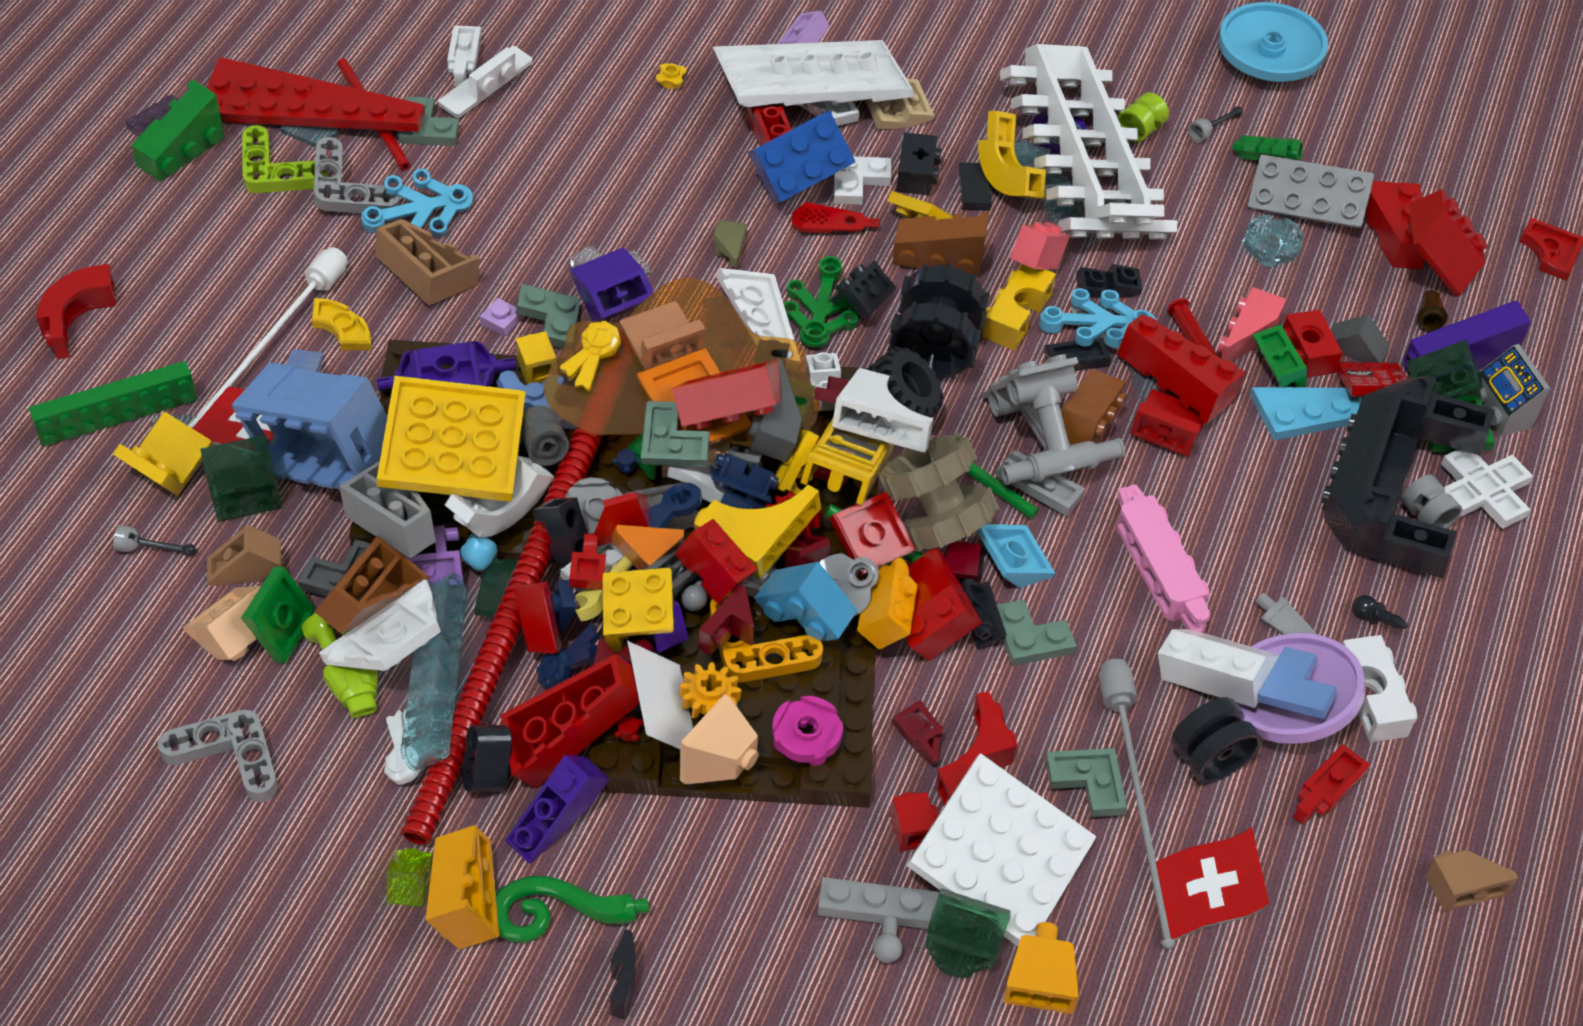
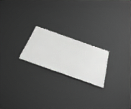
(658, 692)

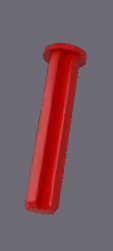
(1187, 322)

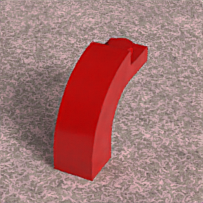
(71, 297)

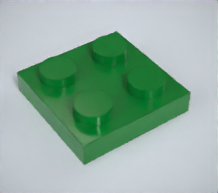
(278, 614)

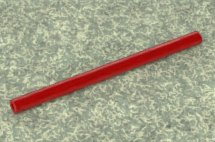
(386, 135)

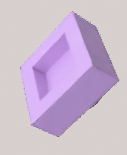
(500, 317)

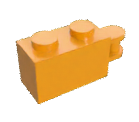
(891, 606)

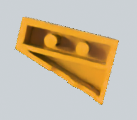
(463, 888)

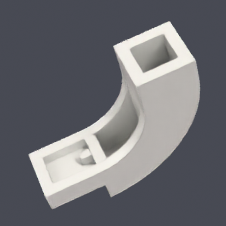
(491, 517)

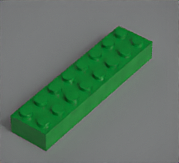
(113, 403)

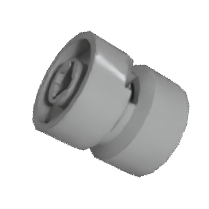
(1430, 503)

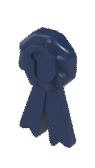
(676, 501)
(557, 666)

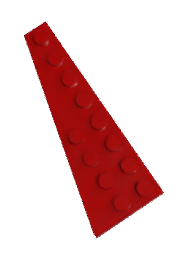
(281, 98)

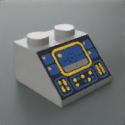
(1513, 390)

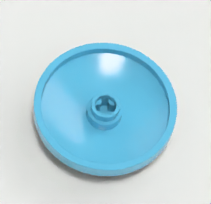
(1273, 41)

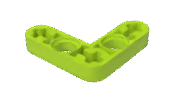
(270, 172)

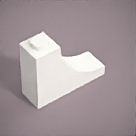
(871, 411)

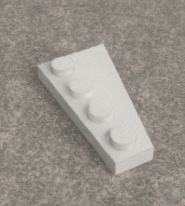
(757, 302)

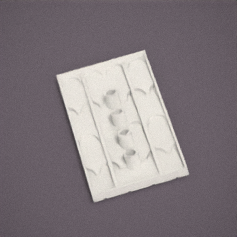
(812, 72)

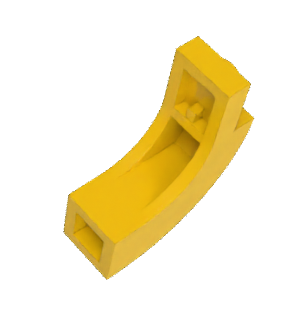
(1000, 161)

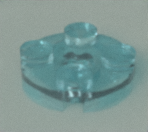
(1269, 251)

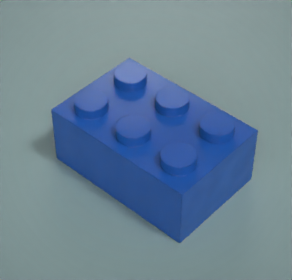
(801, 157)

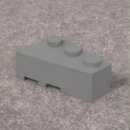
(390, 513)

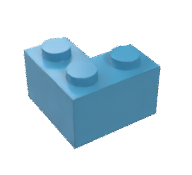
(810, 597)

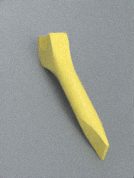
(593, 598)

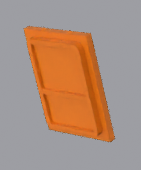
(661, 379)

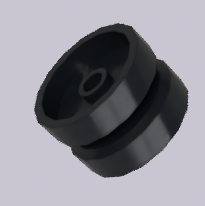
(1216, 740)

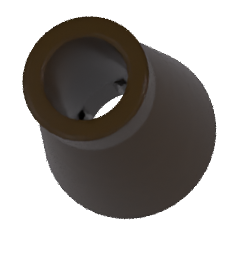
(1432, 312)

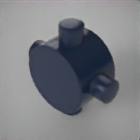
(626, 461)

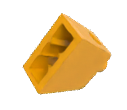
(1043, 972)

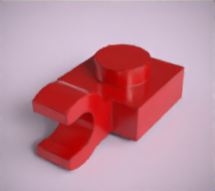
(587, 566)

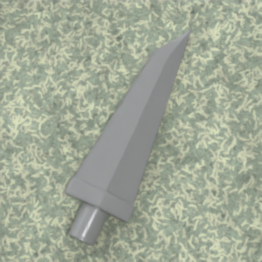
(1282, 616)

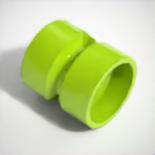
(1145, 114)

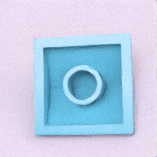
(1016, 553)

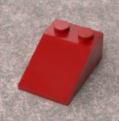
(941, 606)

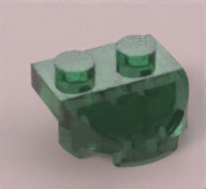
(965, 933)

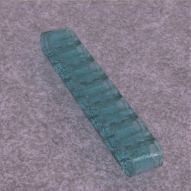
(434, 680)

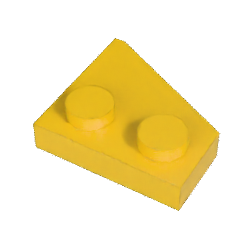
(910, 206)

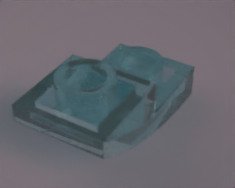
(1050, 207)

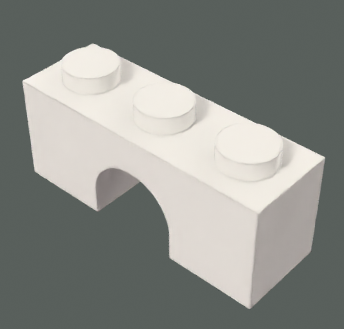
(1388, 711)

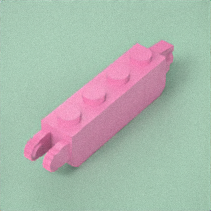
(1162, 559)

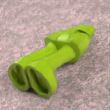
(350, 685)

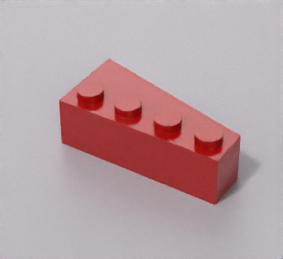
(1181, 366)
(568, 718)

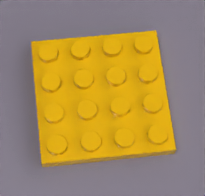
(451, 439)

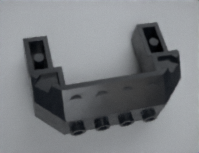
(1376, 466)

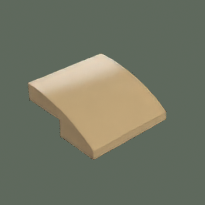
(903, 111)

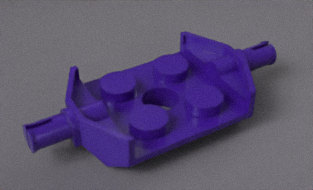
(470, 364)

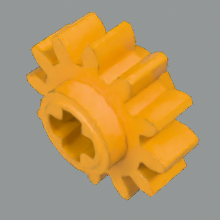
(707, 688)

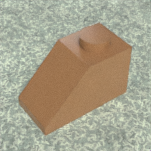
(244, 558)
(1467, 879)

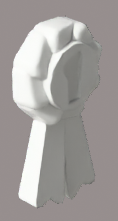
(395, 765)

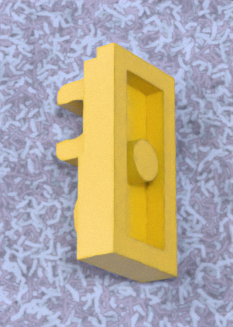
(792, 468)

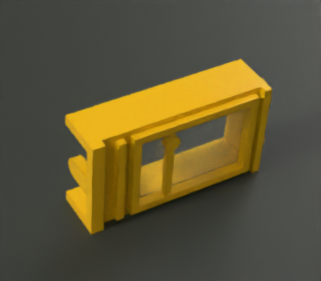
(849, 456)

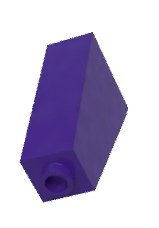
(1486, 333)

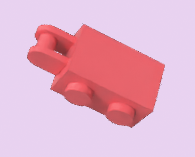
(1040, 245)

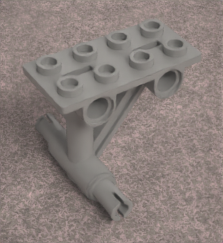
(1037, 393)

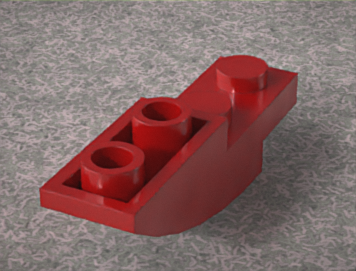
(767, 122)

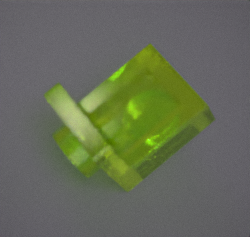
(408, 876)

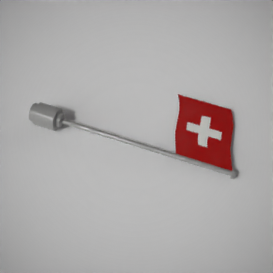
(1202, 882)

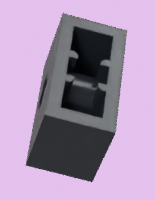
(917, 164)

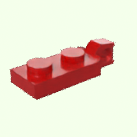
(1330, 783)

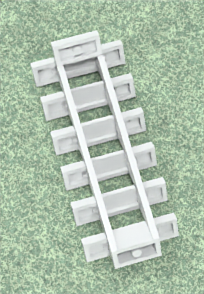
(1072, 67)

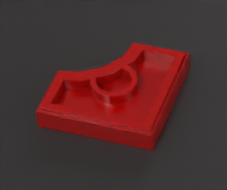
(1553, 246)

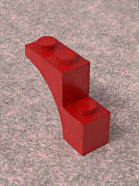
(992, 741)

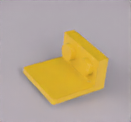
(167, 453)
(636, 604)

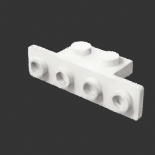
(485, 81)

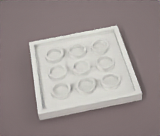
(1002, 847)

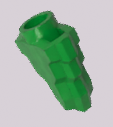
(1254, 146)

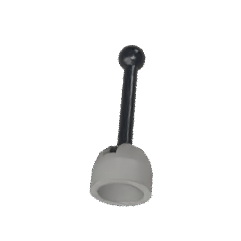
(1202, 128)
(128, 539)

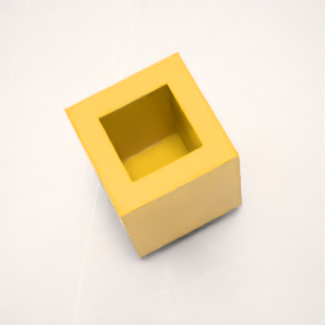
(535, 356)

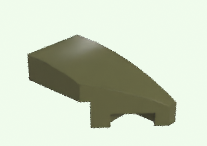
(729, 240)

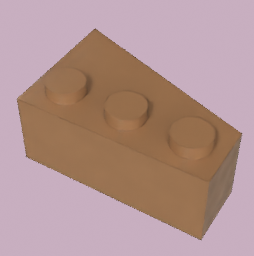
(423, 263)

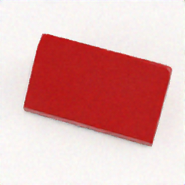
(538, 618)

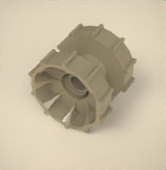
(945, 508)

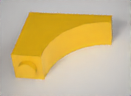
(765, 531)

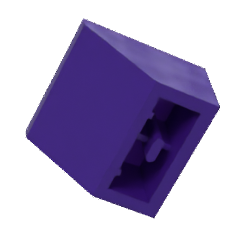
(611, 284)

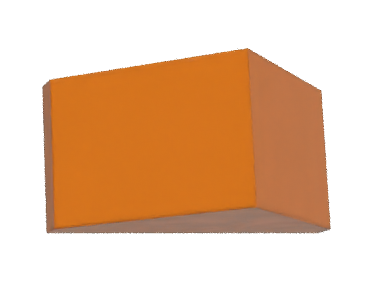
(645, 544)

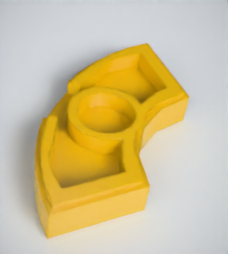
(343, 323)

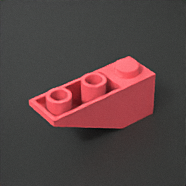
(1256, 314)

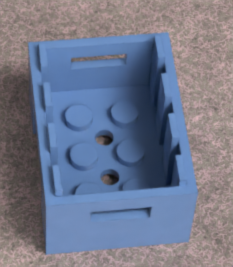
(320, 423)

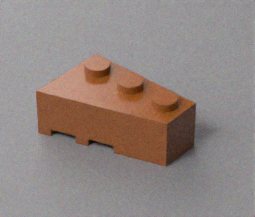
(941, 242)
(1093, 407)
(369, 586)

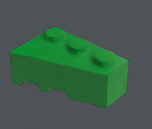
(181, 134)

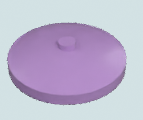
(1335, 667)

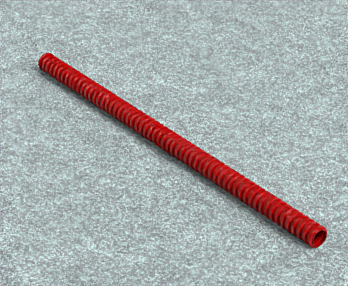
(494, 650)

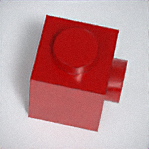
(912, 818)

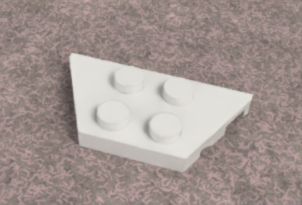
(388, 633)

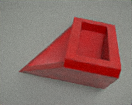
(627, 510)

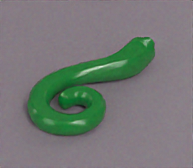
(603, 909)

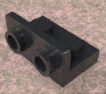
(865, 289)

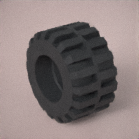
(910, 380)

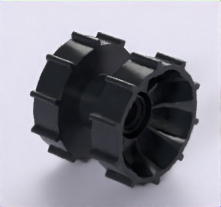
(941, 318)

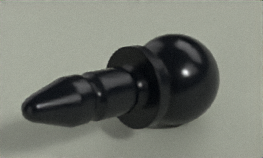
(1369, 609)

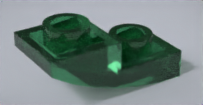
(493, 586)

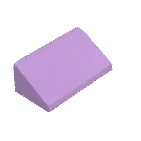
(807, 28)

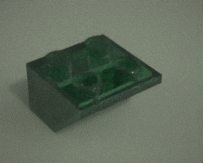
(1453, 367)
(241, 478)

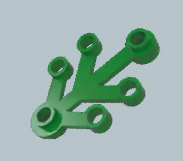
(815, 332)

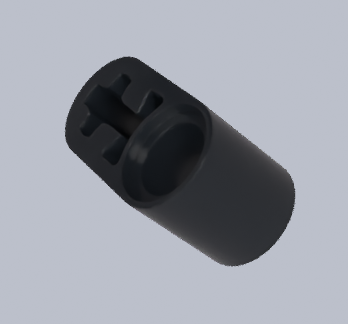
(486, 758)

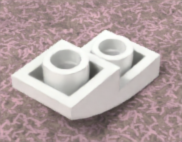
(819, 369)
(701, 478)

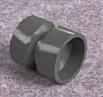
(543, 436)

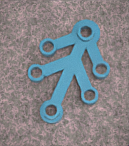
(420, 204)
(1053, 319)

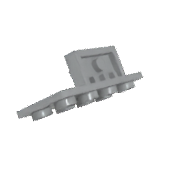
(1311, 191)

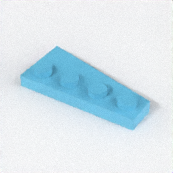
(1303, 409)

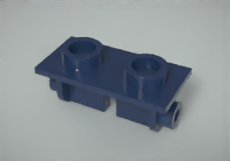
(753, 485)

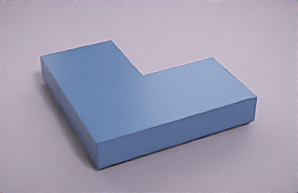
(1290, 688)

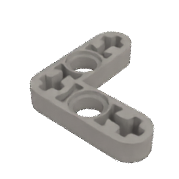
(335, 187)
(230, 738)

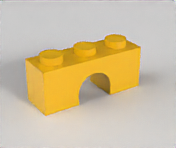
(1007, 319)

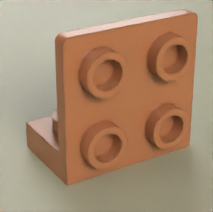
(662, 334)

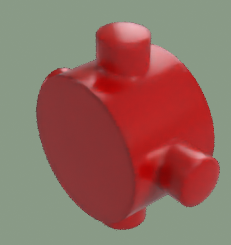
(628, 728)

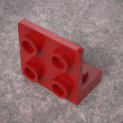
(1167, 423)

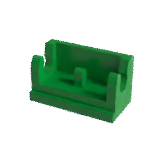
(1281, 356)

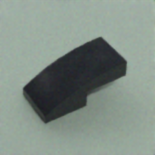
(624, 971)

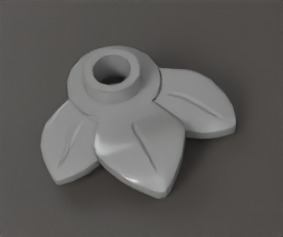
(844, 573)

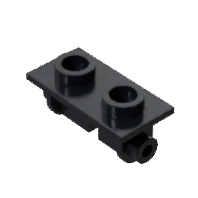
(987, 609)

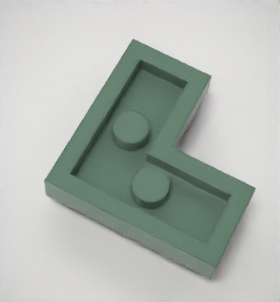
(433, 129)
(555, 309)
(667, 445)
(1033, 642)
(1095, 771)

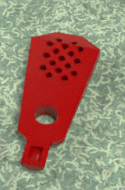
(825, 219)

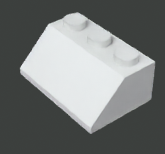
(1215, 665)

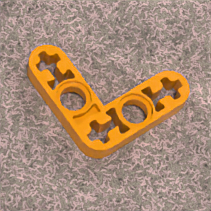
(746, 653)

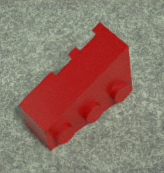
(1391, 219)

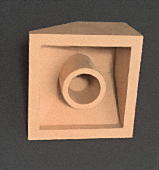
(221, 627)
(718, 745)

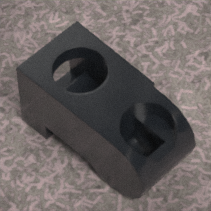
(564, 526)

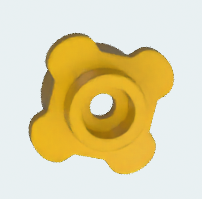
(671, 75)

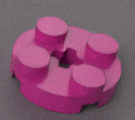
(803, 747)

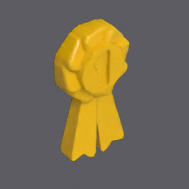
(598, 342)

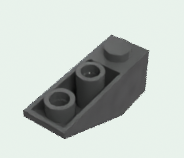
(778, 430)

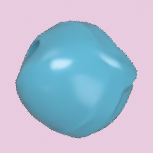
(479, 552)

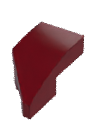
(834, 388)
(920, 730)

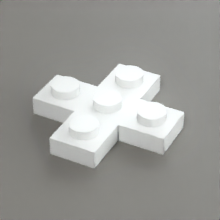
(1488, 486)

